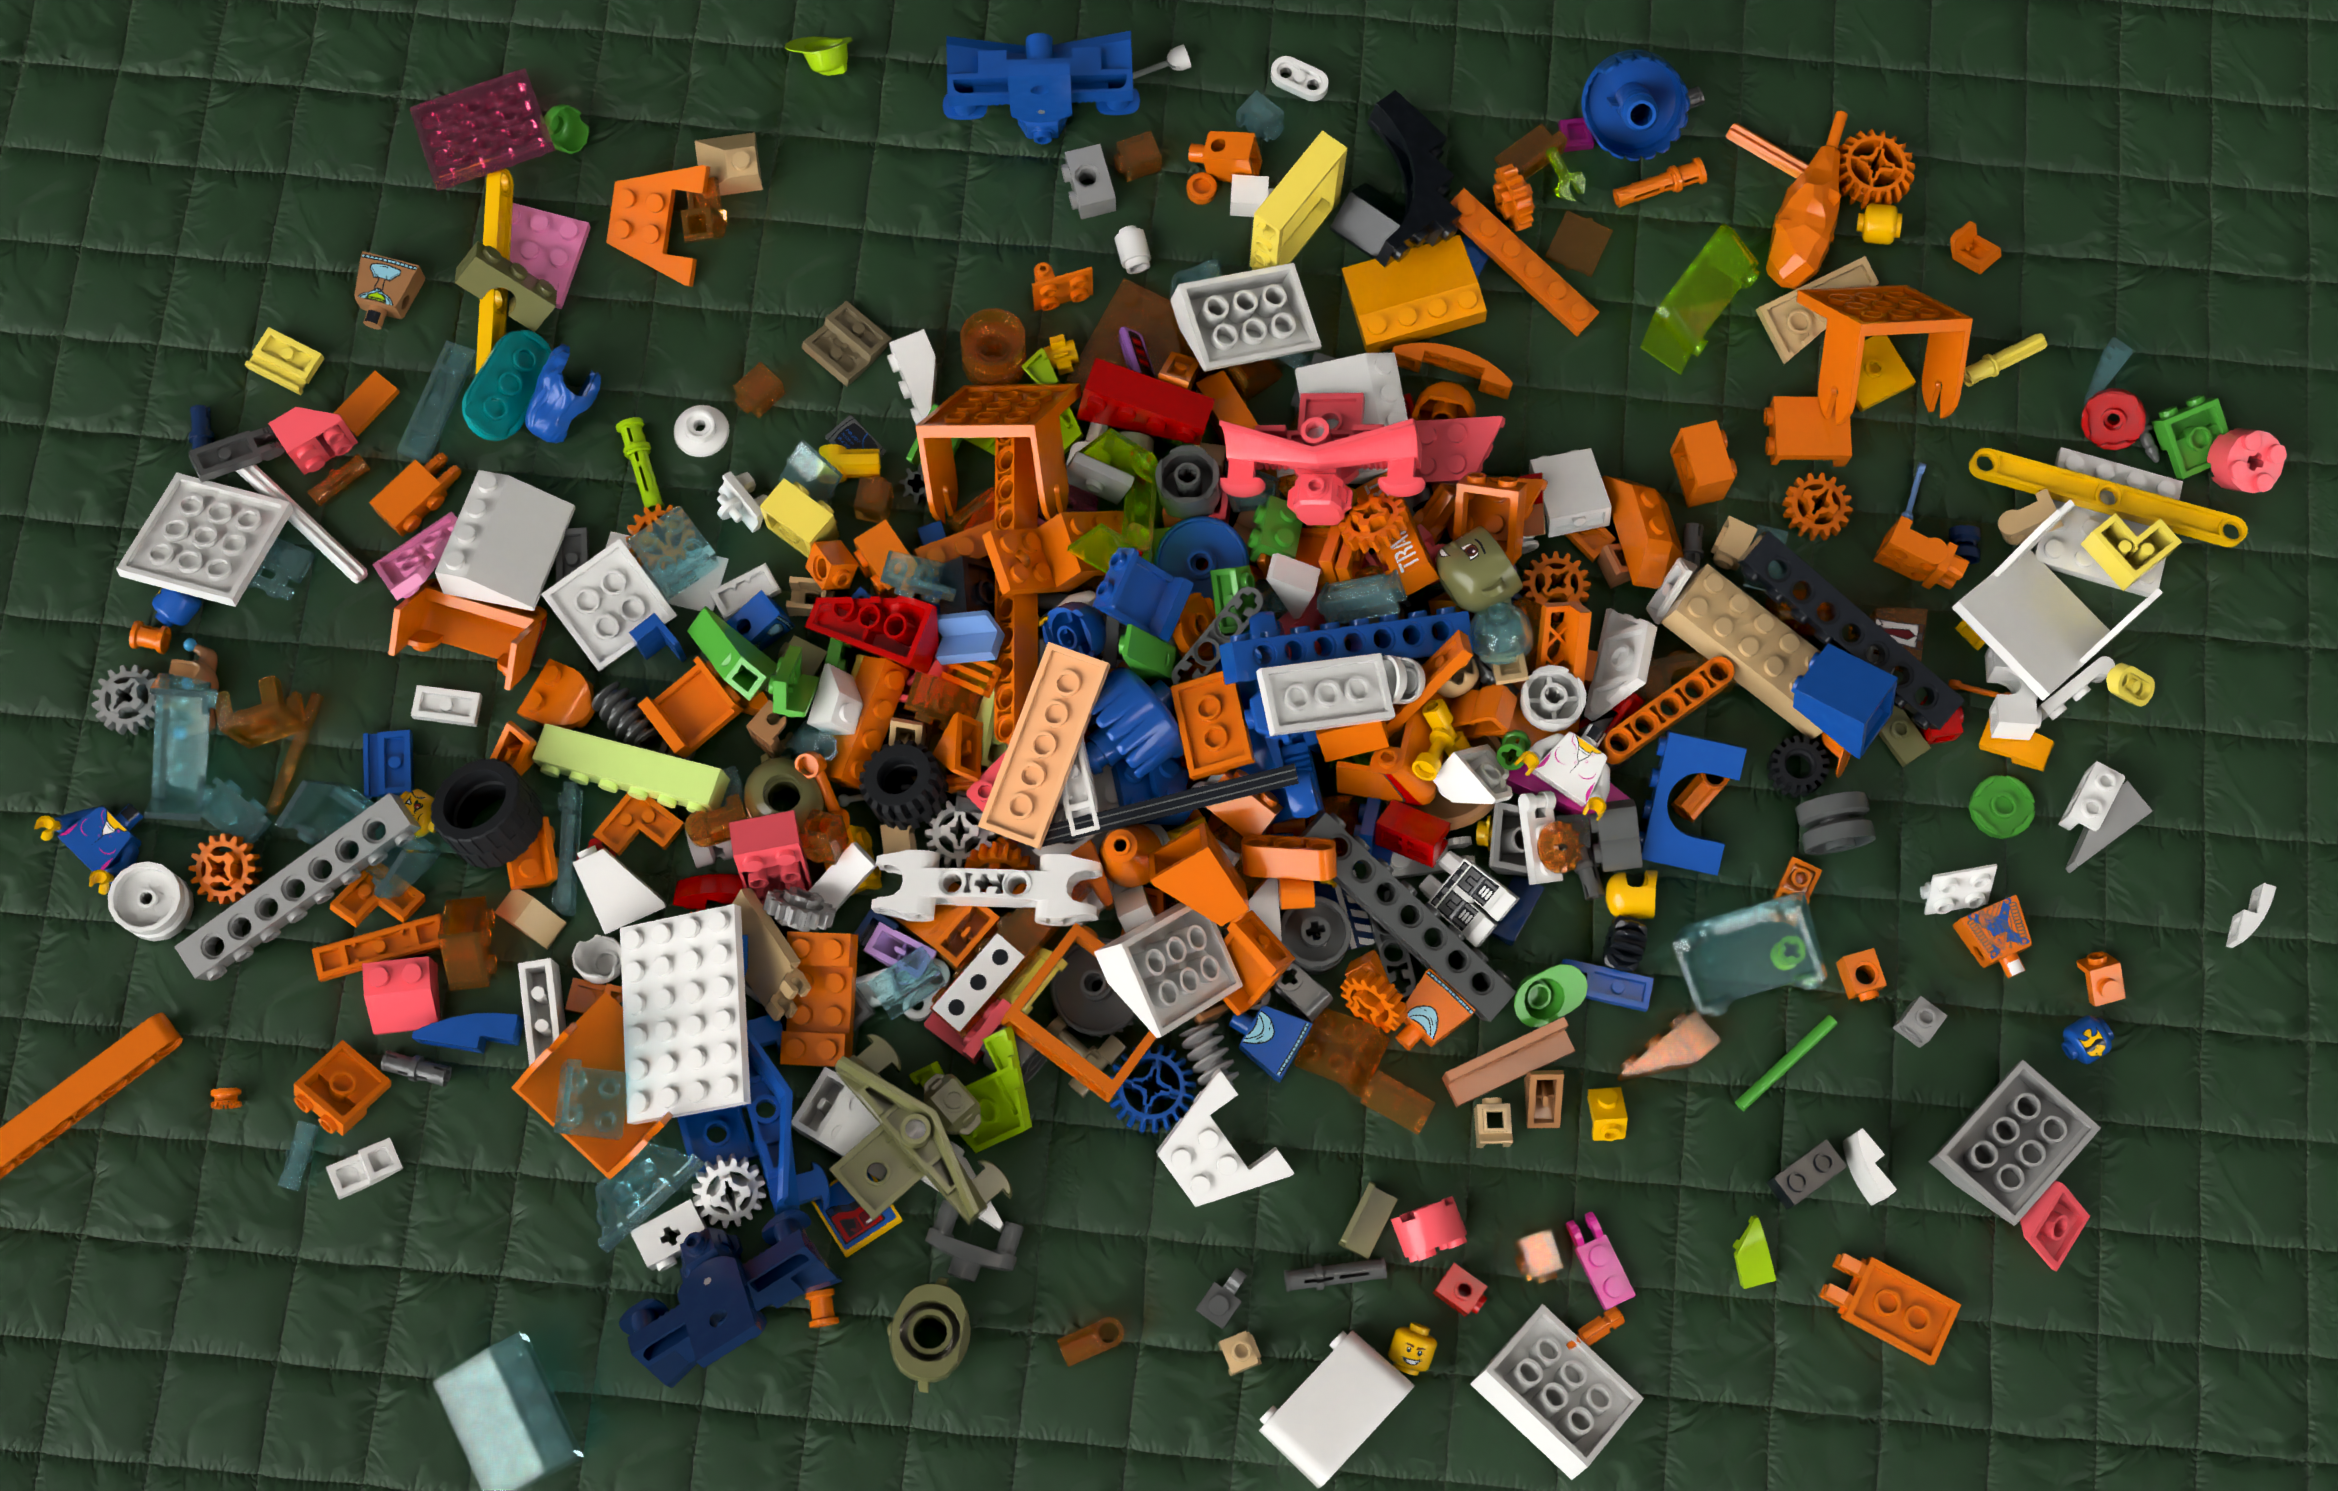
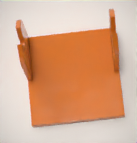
(1887, 311)
(997, 412)
(599, 1043)

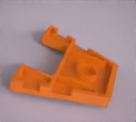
(643, 218)

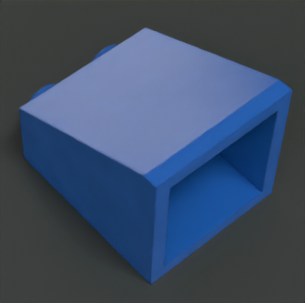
(1845, 698)

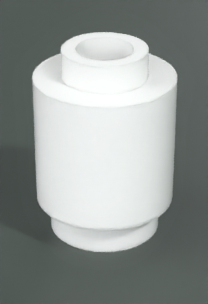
(1133, 249)

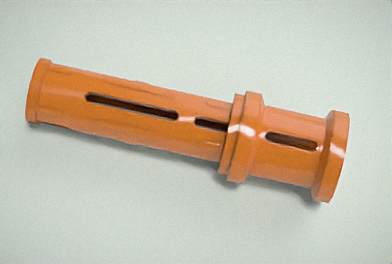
(1673, 179)

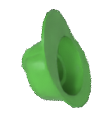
(1549, 995)

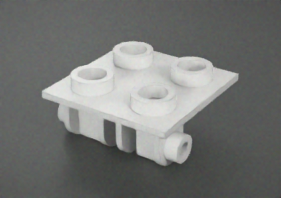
(1958, 889)

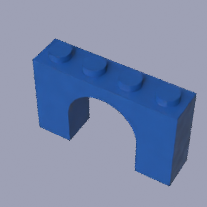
(1680, 757)

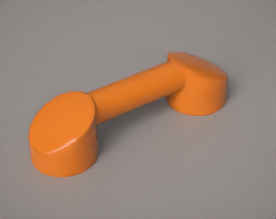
(816, 765)

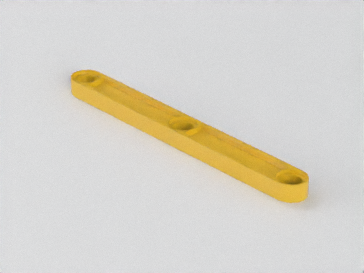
(497, 235)
(2129, 503)

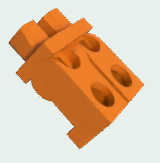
(1920, 556)

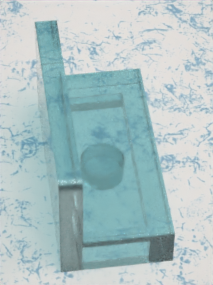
(907, 982)

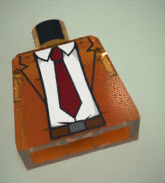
(1902, 624)

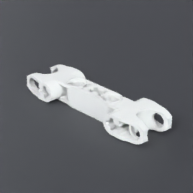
(1046, 889)

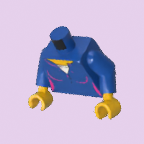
(97, 840)

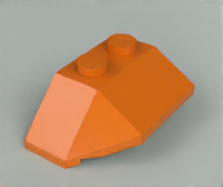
(1643, 530)

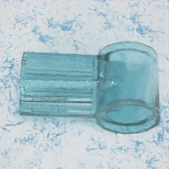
(812, 739)

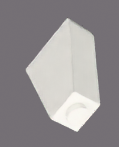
(614, 889)

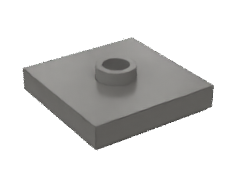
(1098, 478)

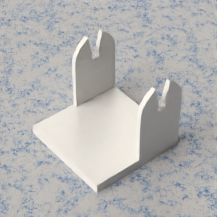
(2036, 618)

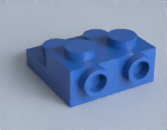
(1161, 781)

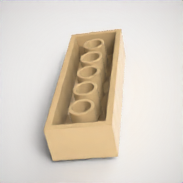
(1728, 623)

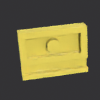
(284, 361)

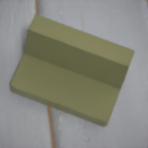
(1368, 1221)

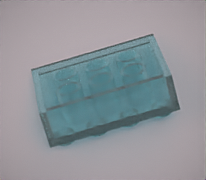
(507, 1416)

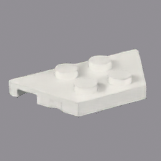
(1621, 662)

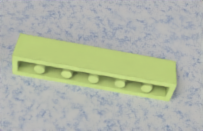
(630, 769)

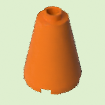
(1128, 866)

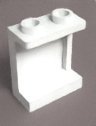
(1574, 492)

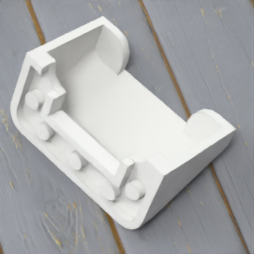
(1335, 1408)

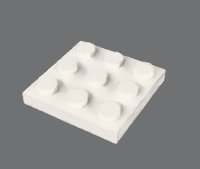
(606, 602)

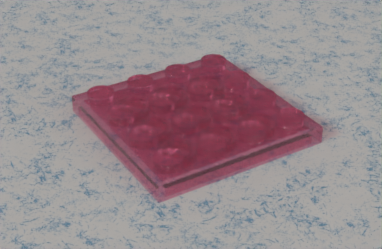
(481, 129)

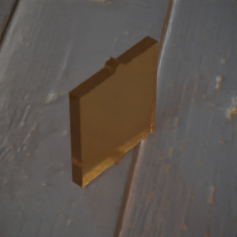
(1579, 243)

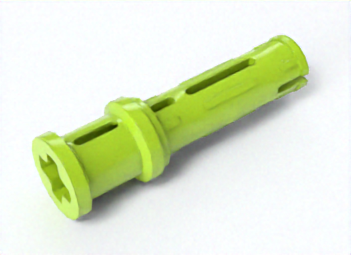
(638, 452)

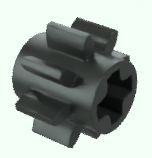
(909, 484)

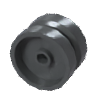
(1835, 823)
(1334, 931)

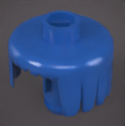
(1635, 104)
(1133, 724)

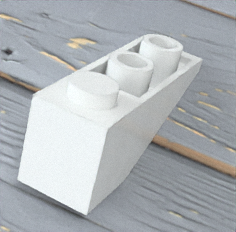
(918, 370)

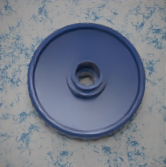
(1200, 539)

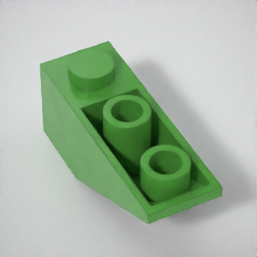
(732, 655)
(1148, 655)

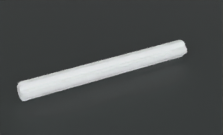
(307, 525)

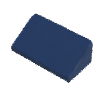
(1512, 923)

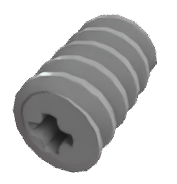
(1207, 1053)

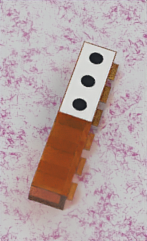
(995, 966)

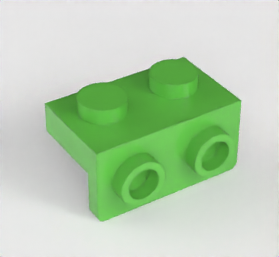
(1275, 530)
(1225, 585)
(789, 687)

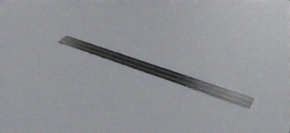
(1175, 803)

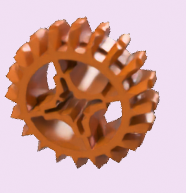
(1890, 164)

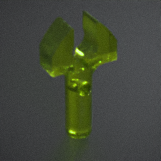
(1576, 178)

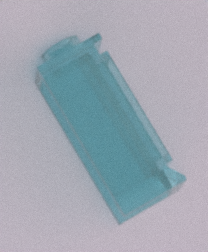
(1361, 598)

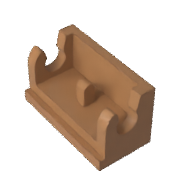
(765, 730)

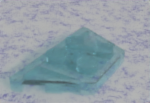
(640, 1190)

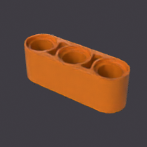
(1289, 857)

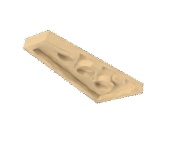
(1794, 325)

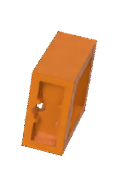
(1502, 487)

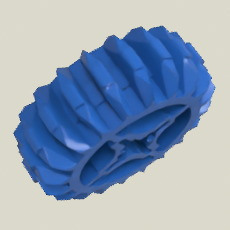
(1166, 1092)

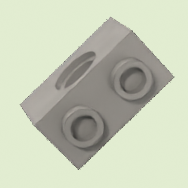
(1091, 165)

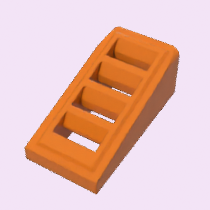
(1100, 884)

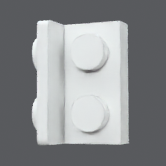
(2092, 797)

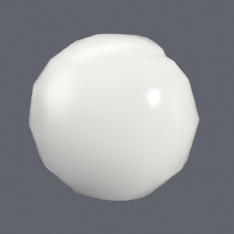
(598, 959)

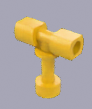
(1442, 739)

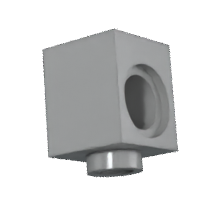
(1919, 1021)

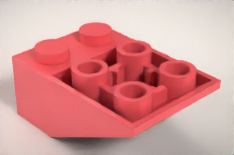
(770, 853)

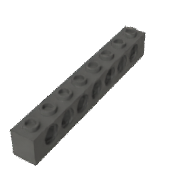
(1496, 988)

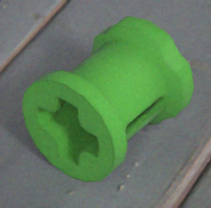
(1508, 744)

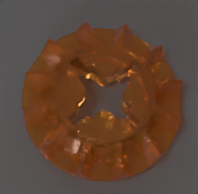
(1555, 859)

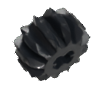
(1625, 943)

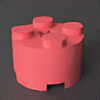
(2246, 460)
(1429, 1228)

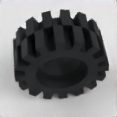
(1784, 779)

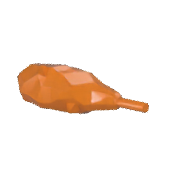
(1808, 216)

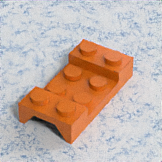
(825, 1017)

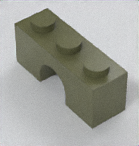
(486, 269)

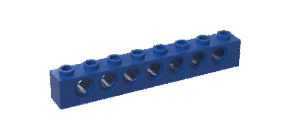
(1241, 666)

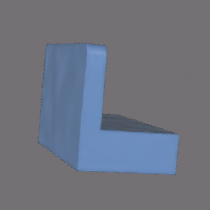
(968, 637)

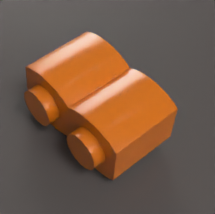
(1483, 711)

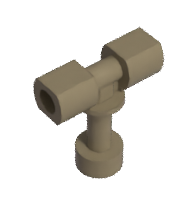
(1107, 1054)

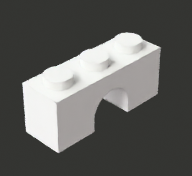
(2013, 714)

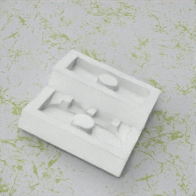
(1861, 1156)

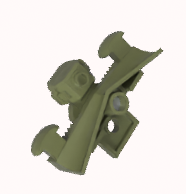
(912, 1138)

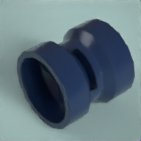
(1967, 540)

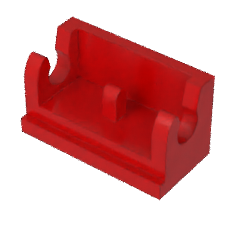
(1412, 833)

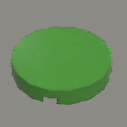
(2002, 806)

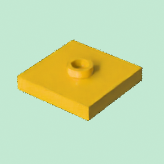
(1881, 373)

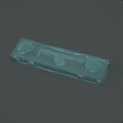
(436, 401)
(570, 804)

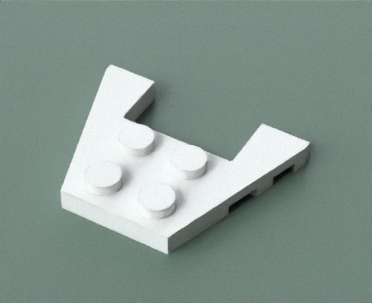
(1205, 1159)

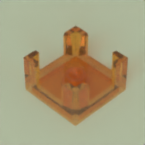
(264, 721)

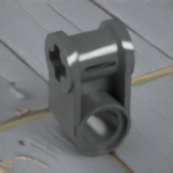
(1303, 994)

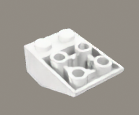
(835, 1118)

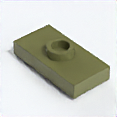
(1903, 737)

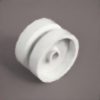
(150, 901)

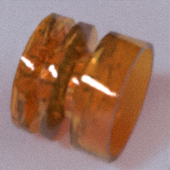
(993, 347)

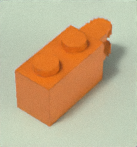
(414, 494)

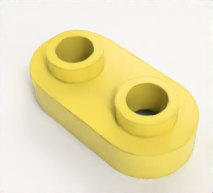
(2130, 684)

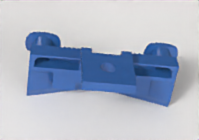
(771, 1135)

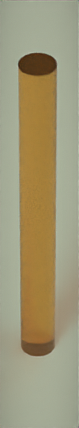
(293, 756)

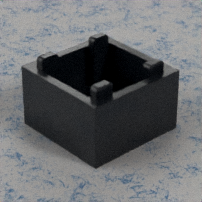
(974, 585)

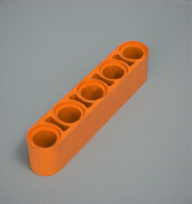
(1677, 700)

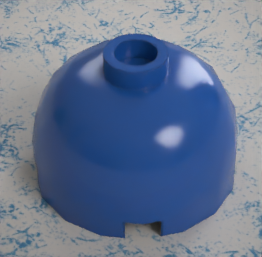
(1075, 627)

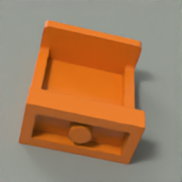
(1802, 433)
(1317, 548)
(693, 708)
(1257, 958)

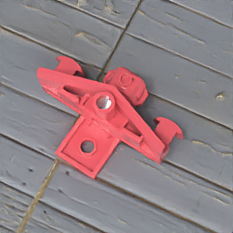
(1324, 456)

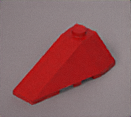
(887, 627)

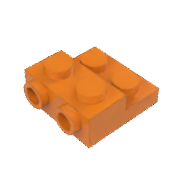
(340, 1088)

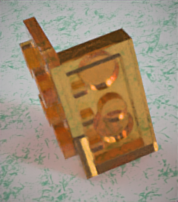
(1343, 1050)

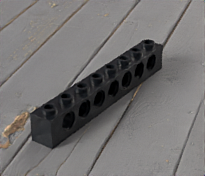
(1941, 699)

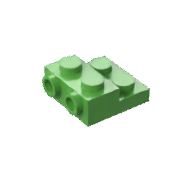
(2190, 433)

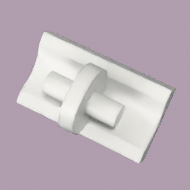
(738, 502)

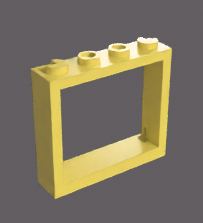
(1298, 204)

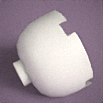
(1552, 698)

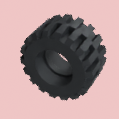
(915, 803)

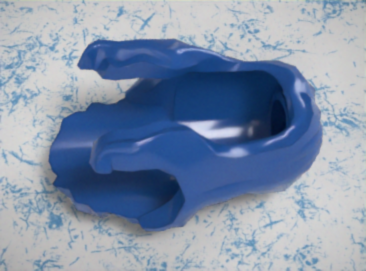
(554, 404)

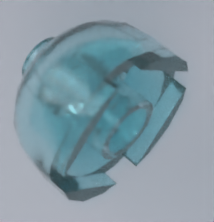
(1501, 633)

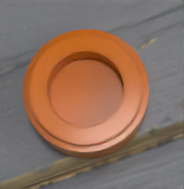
(1201, 188)

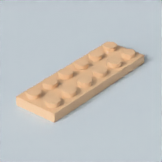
(1044, 745)

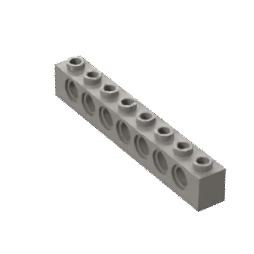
(199, 948)

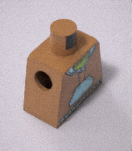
(386, 288)

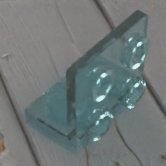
(674, 552)
(591, 1101)

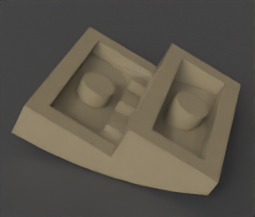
(846, 343)

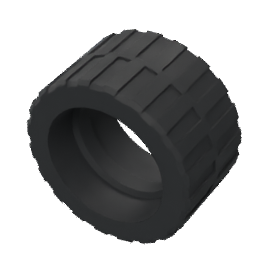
(468, 793)

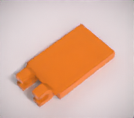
(1893, 1307)

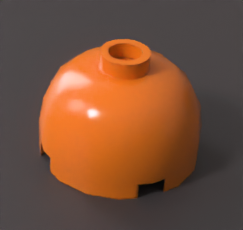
(1444, 401)

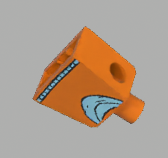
(1433, 1012)

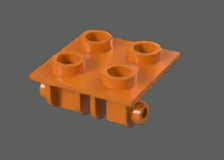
(1052, 291)

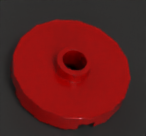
(2108, 433)

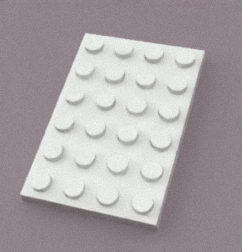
(685, 1014)

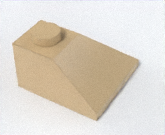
(732, 161)

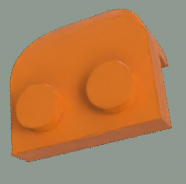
(559, 698)

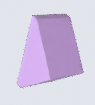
(891, 945)

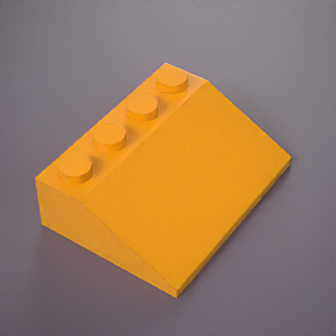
(1415, 298)

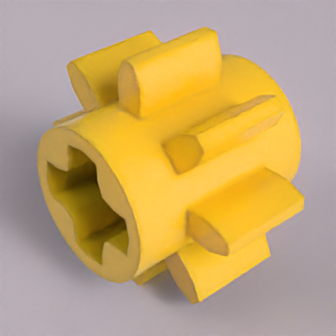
(1062, 354)

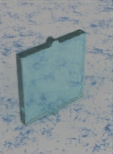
(812, 472)

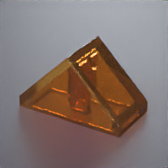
(1253, 377)

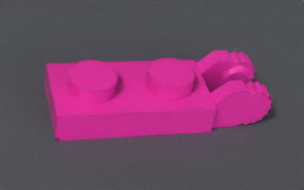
(1601, 1264)

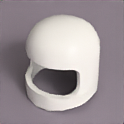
(1404, 678)

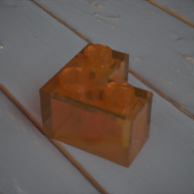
(466, 941)

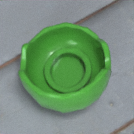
(566, 128)

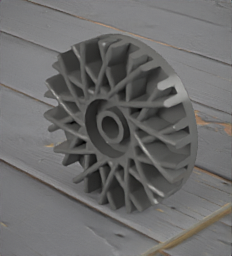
(1078, 1002)

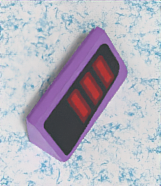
(1135, 351)

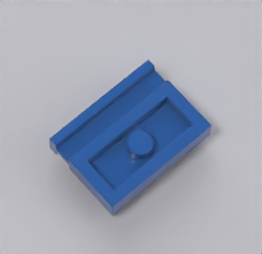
(388, 763)

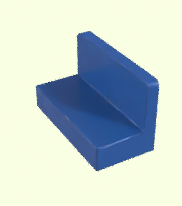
(654, 635)

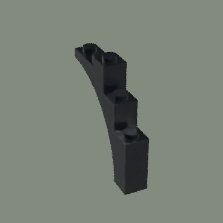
(1426, 181)

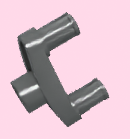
(968, 1258)

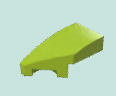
(1753, 1256)

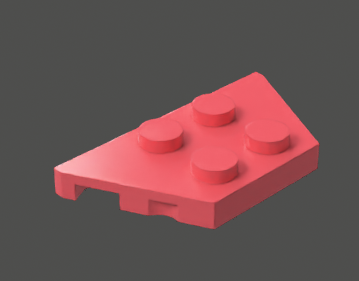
(1455, 447)

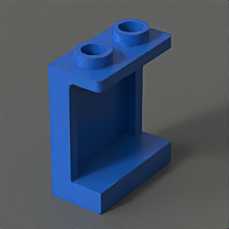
(1142, 594)

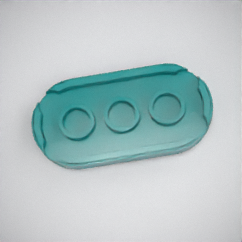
(504, 385)

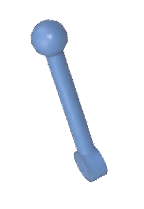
(1919, 472)

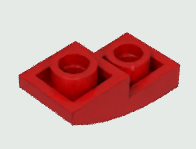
(696, 890)

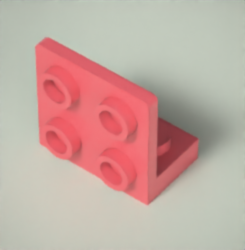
(971, 1044)

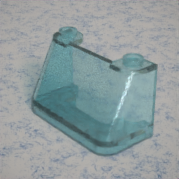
(1750, 952)

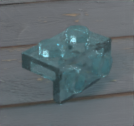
(916, 575)
(234, 814)

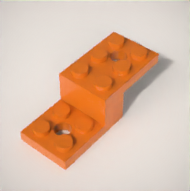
(1045, 553)

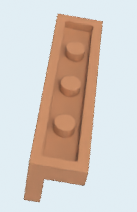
(1508, 1062)

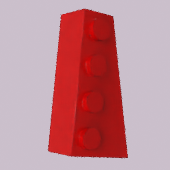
(1143, 404)

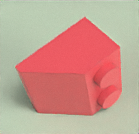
(401, 994)

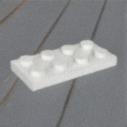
(1325, 694)

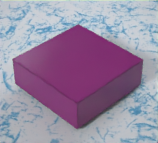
(1577, 134)

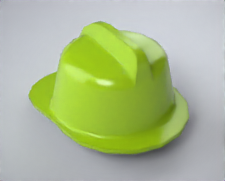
(823, 54)

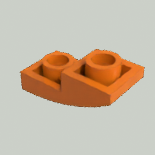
(1798, 878)

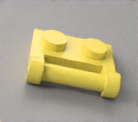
(1026, 976)

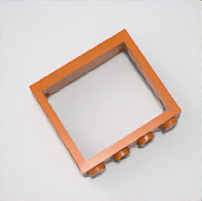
(1054, 1048)

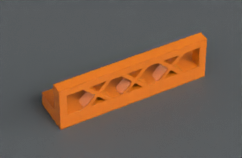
(1574, 640)

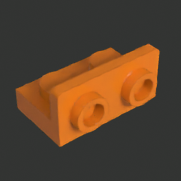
(538, 864)

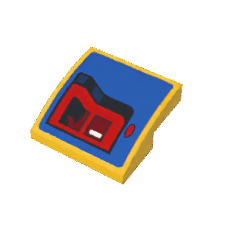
(850, 1223)

